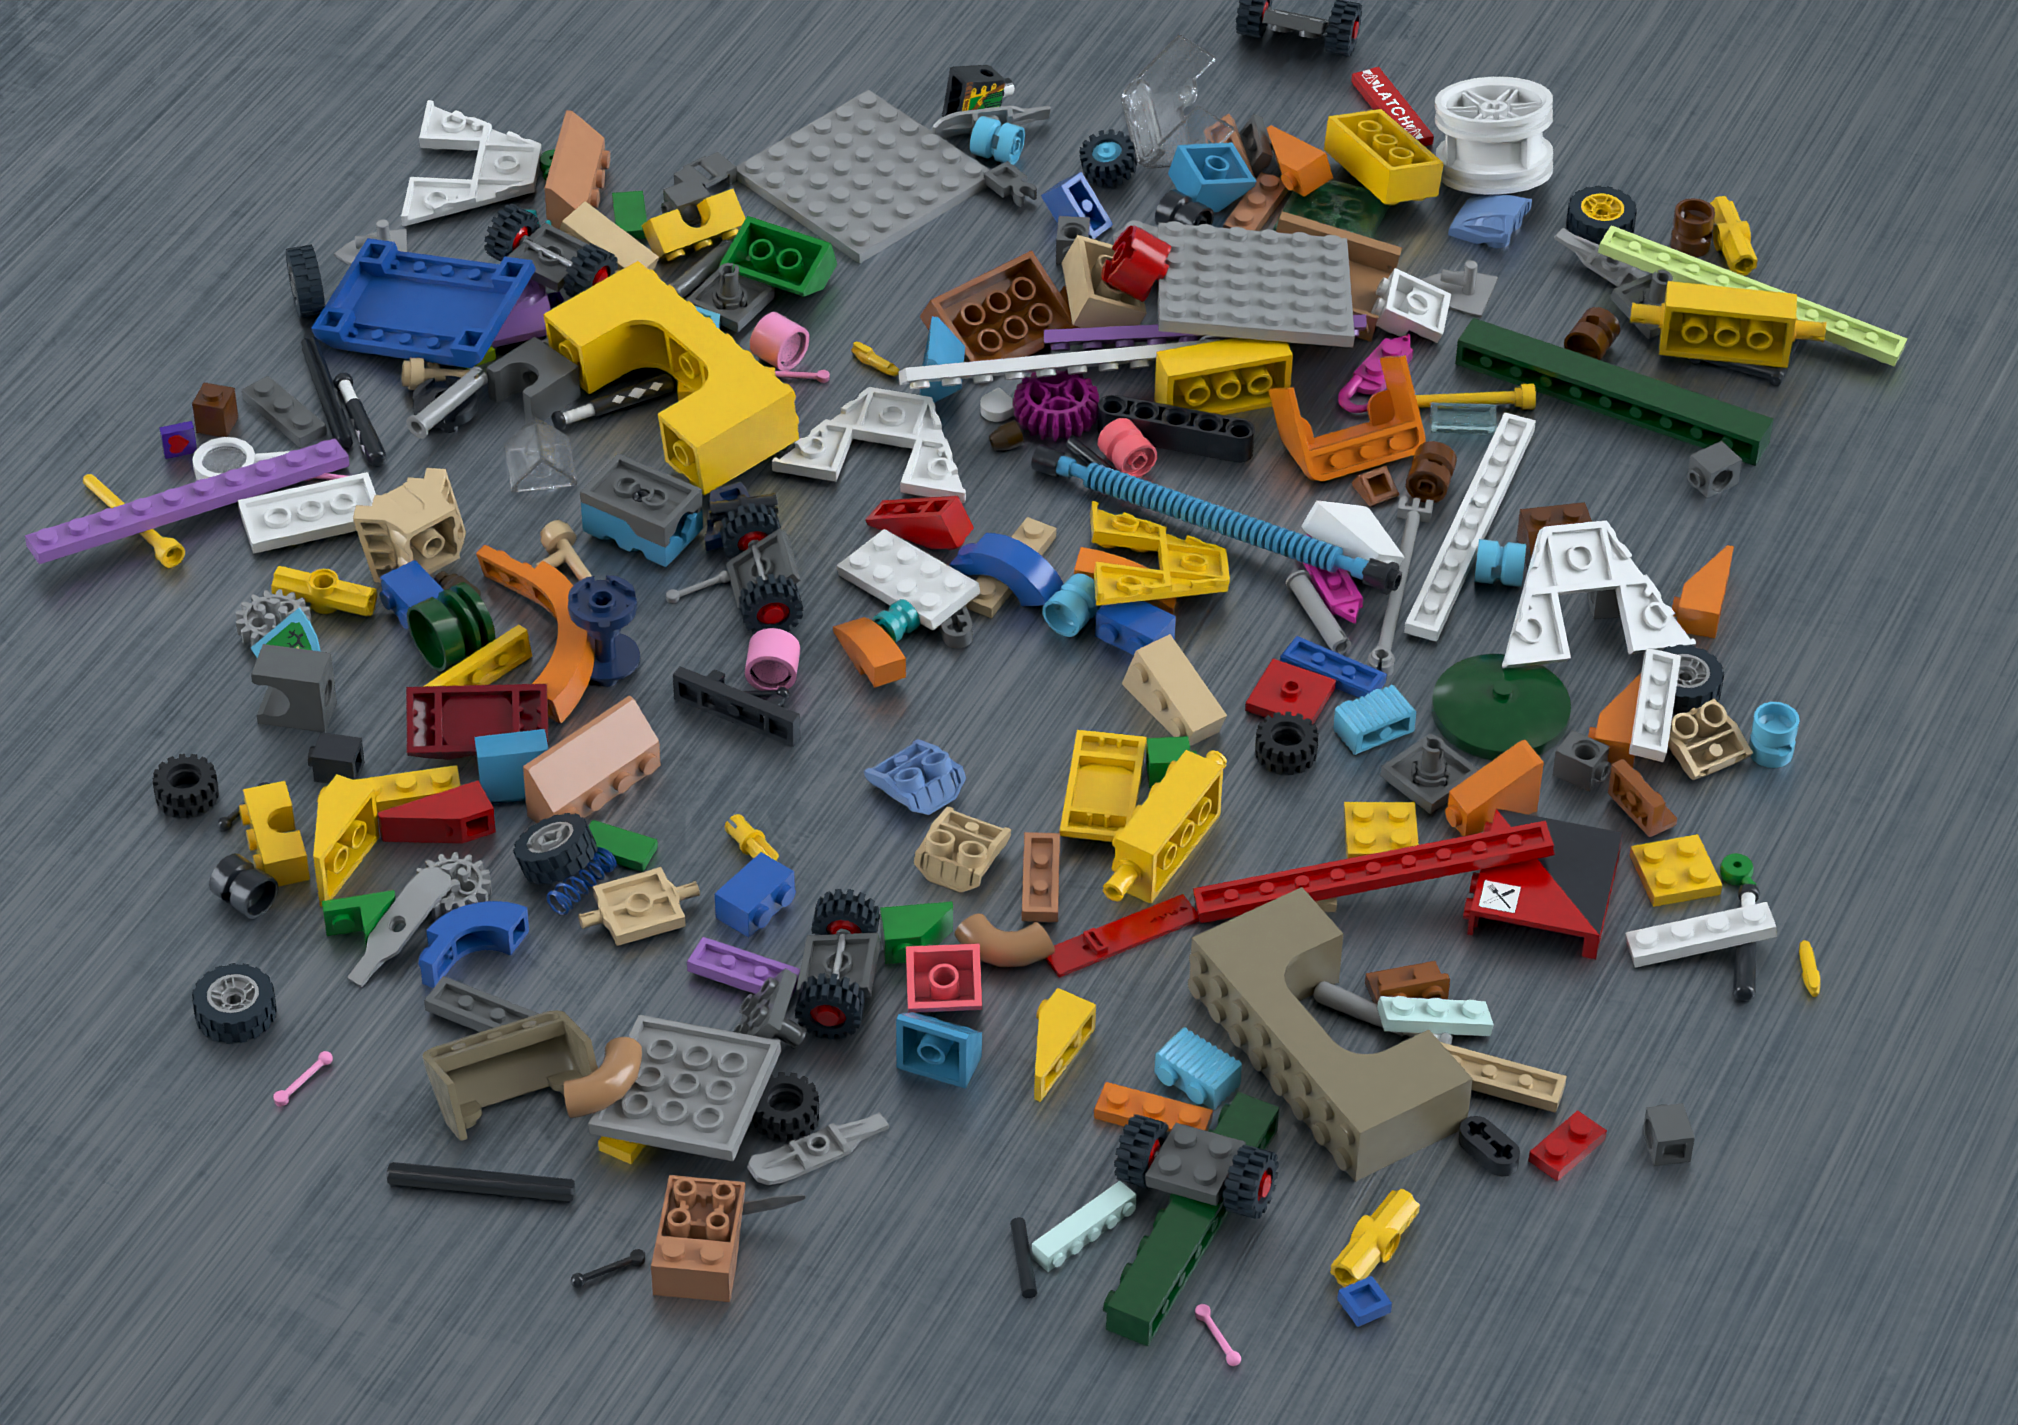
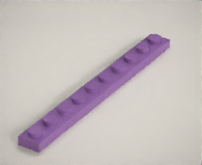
(1125, 336)
(186, 501)

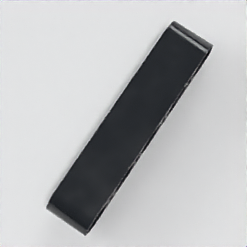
(1182, 428)

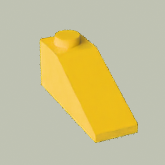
(1062, 1031)

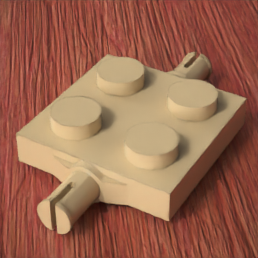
(639, 906)

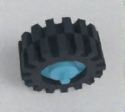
(1108, 158)

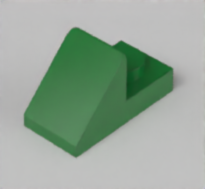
(356, 913)

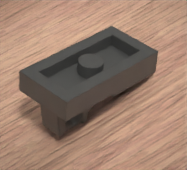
(1256, 144)

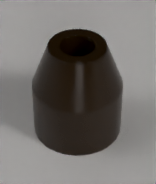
(1006, 437)

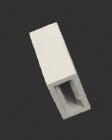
(1353, 530)

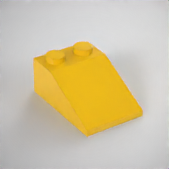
(344, 832)

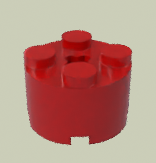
(1136, 262)

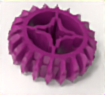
(1056, 405)

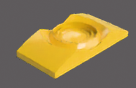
(1102, 784)

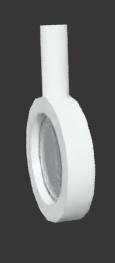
(224, 455)

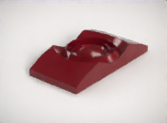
(449, 717)

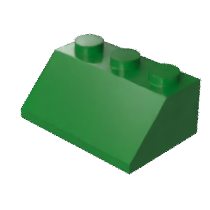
(781, 257)

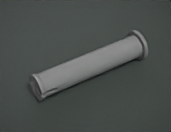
(445, 403)
(1318, 612)

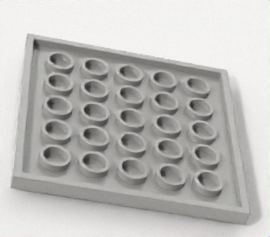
(863, 176)
(1256, 285)

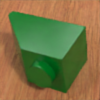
(913, 926)

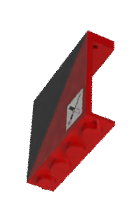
(1553, 892)

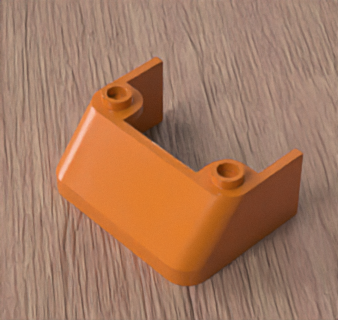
(1390, 434)

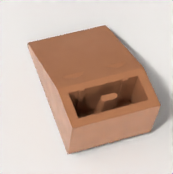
(698, 1239)

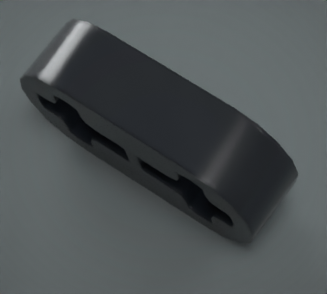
(1487, 1147)

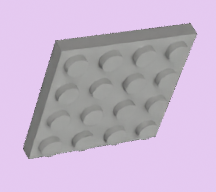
(691, 1088)

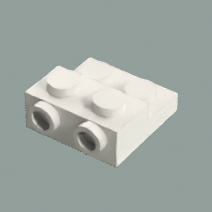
(1411, 305)

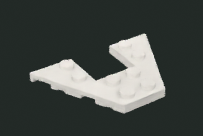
(503, 167)
(885, 419)
(1582, 561)

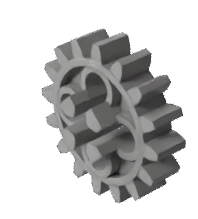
(254, 621)
(471, 887)

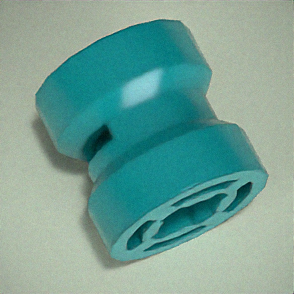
(898, 620)

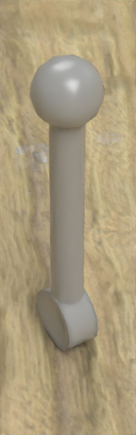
(673, 595)

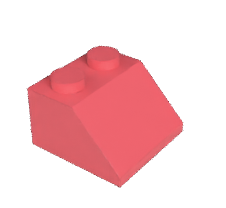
(943, 978)

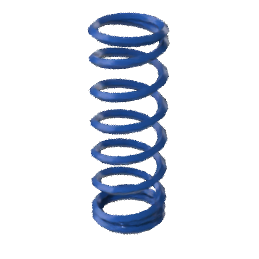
(599, 865)

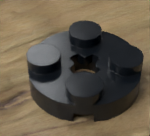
(430, 390)

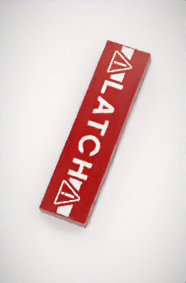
(1383, 95)

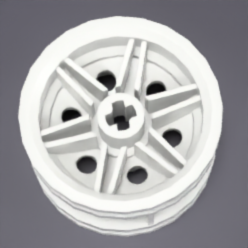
(1494, 135)

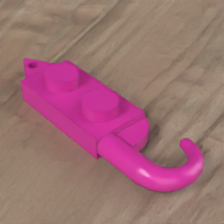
(1369, 375)
(1336, 591)

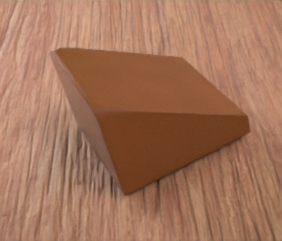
(1375, 486)

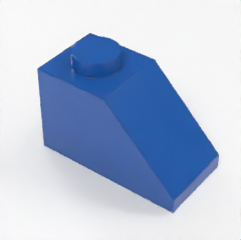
(1077, 199)

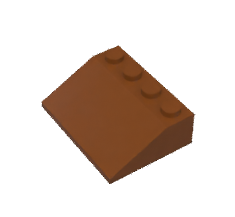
(1003, 311)

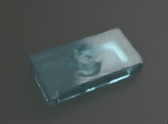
(1463, 418)

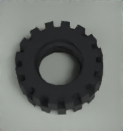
(1286, 729)
(190, 799)
(792, 1123)

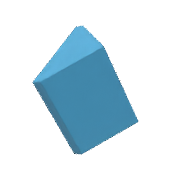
(940, 349)
(502, 762)

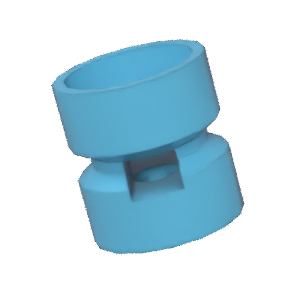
(993, 139)
(1500, 563)
(1072, 605)
(1773, 734)

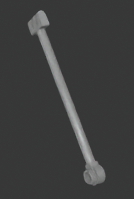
(1413, 515)

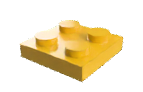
(1379, 827)
(1675, 870)

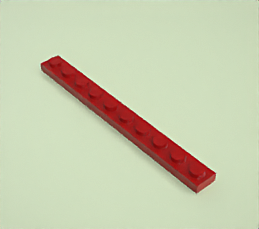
(1378, 870)

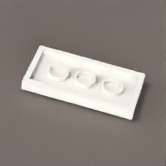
(304, 512)
(899, 570)

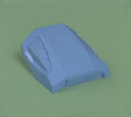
(1490, 219)
(919, 777)

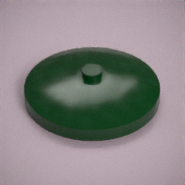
(1494, 708)

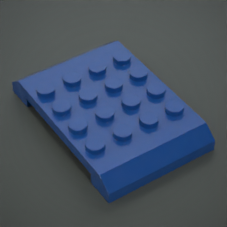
(421, 305)

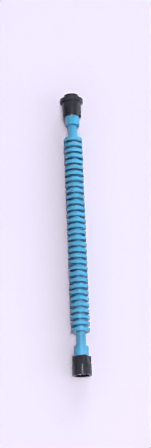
(1218, 519)

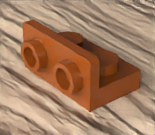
(1639, 799)
(1410, 981)

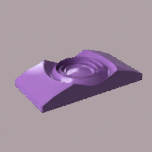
(526, 317)

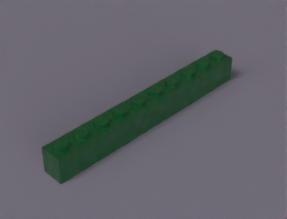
(1613, 390)

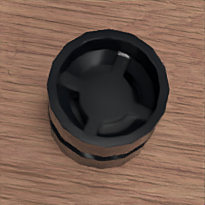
(1181, 208)
(243, 886)

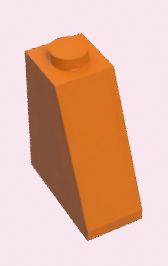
(1505, 783)

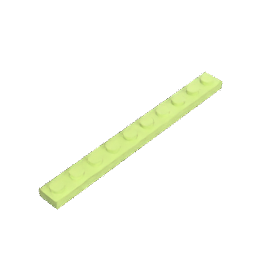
(1840, 328)

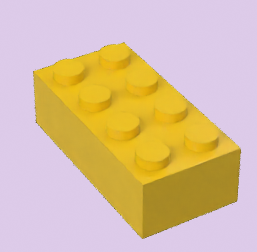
(1383, 156)
(1222, 375)

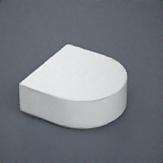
(996, 406)

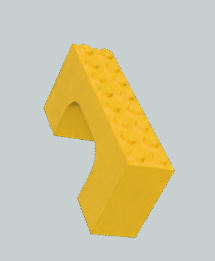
(735, 404)

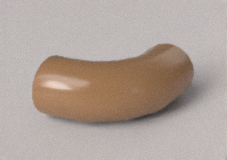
(1005, 947)
(606, 1083)

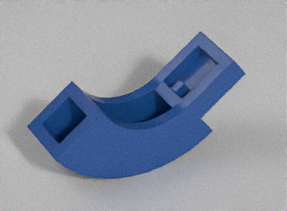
(1013, 564)
(471, 929)

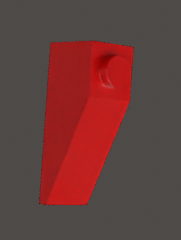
(925, 521)

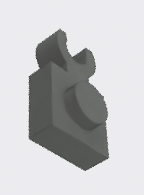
(1010, 181)

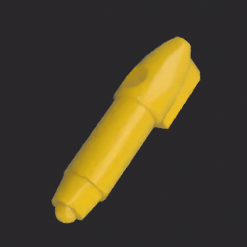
(867, 356)
(1810, 973)

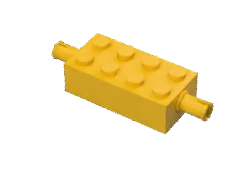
(1727, 324)
(1166, 826)

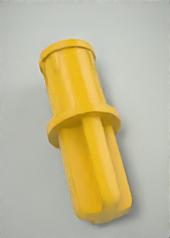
(750, 840)

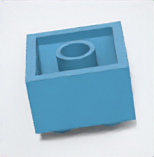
(1211, 174)
(937, 1048)

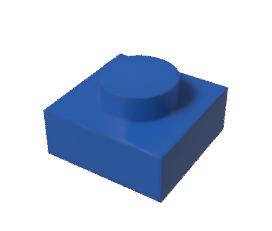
(1364, 1301)

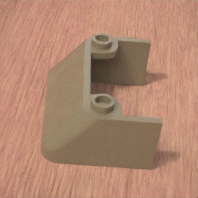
(506, 1064)

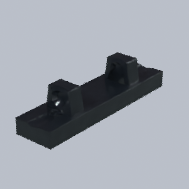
(715, 697)

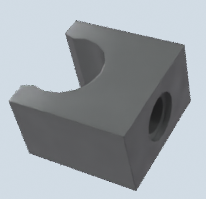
(539, 373)
(298, 690)

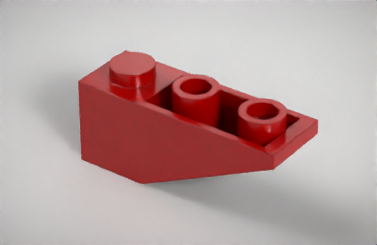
(440, 818)

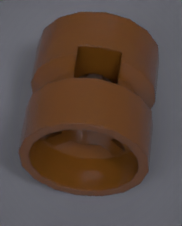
(1692, 227)
(1593, 333)
(1431, 471)

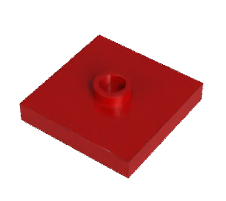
(1290, 690)

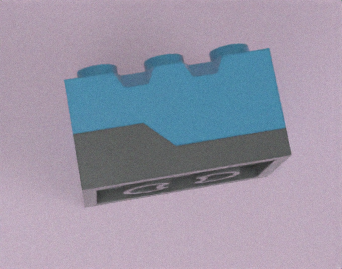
(642, 509)

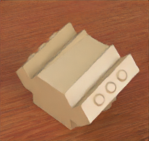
(412, 524)

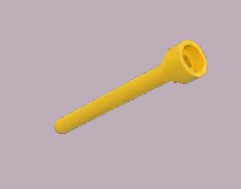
(1521, 397)
(166, 550)

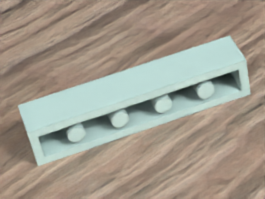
(1084, 1226)

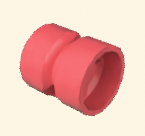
(1127, 448)

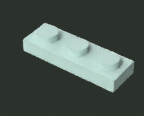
(1436, 1015)

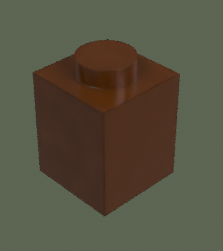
(215, 410)

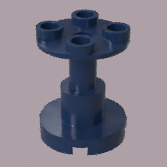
(603, 610)

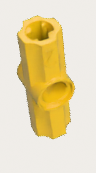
(1733, 237)
(325, 591)
(1375, 1238)

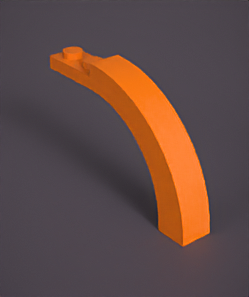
(574, 652)

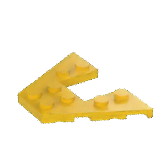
(1184, 565)

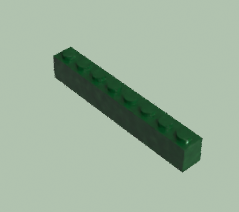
(1180, 1235)

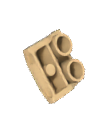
(1706, 740)
(959, 850)

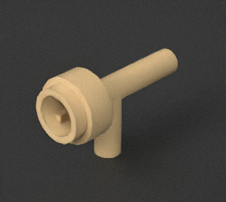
(414, 372)
(558, 541)

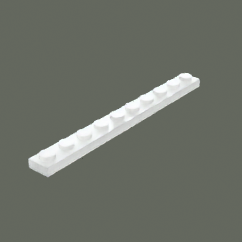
(1042, 364)
(1469, 526)

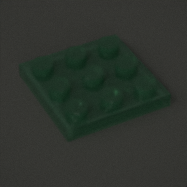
(1339, 206)

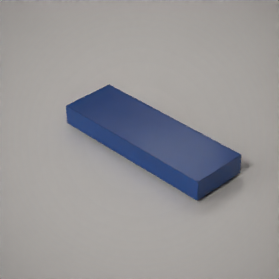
(1350, 674)

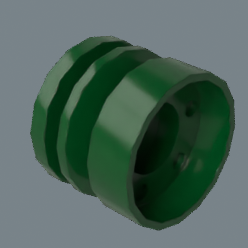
(450, 626)

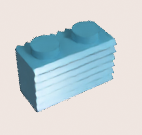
(1374, 719)
(1197, 1069)

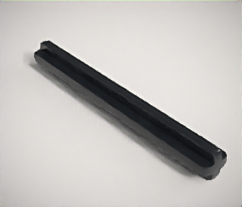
(326, 391)
(481, 1181)

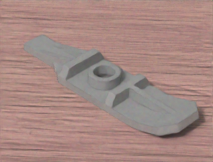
(964, 121)
(1587, 251)
(409, 908)
(801, 1157)

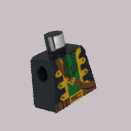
(975, 88)

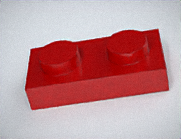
(1567, 1145)

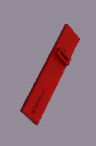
(1122, 935)

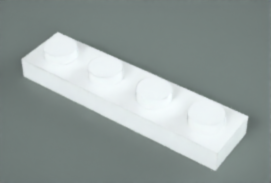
(1655, 705)
(1701, 934)

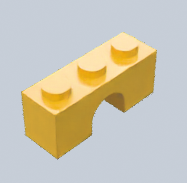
(670, 235)
(269, 815)

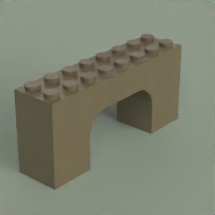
(1356, 1104)

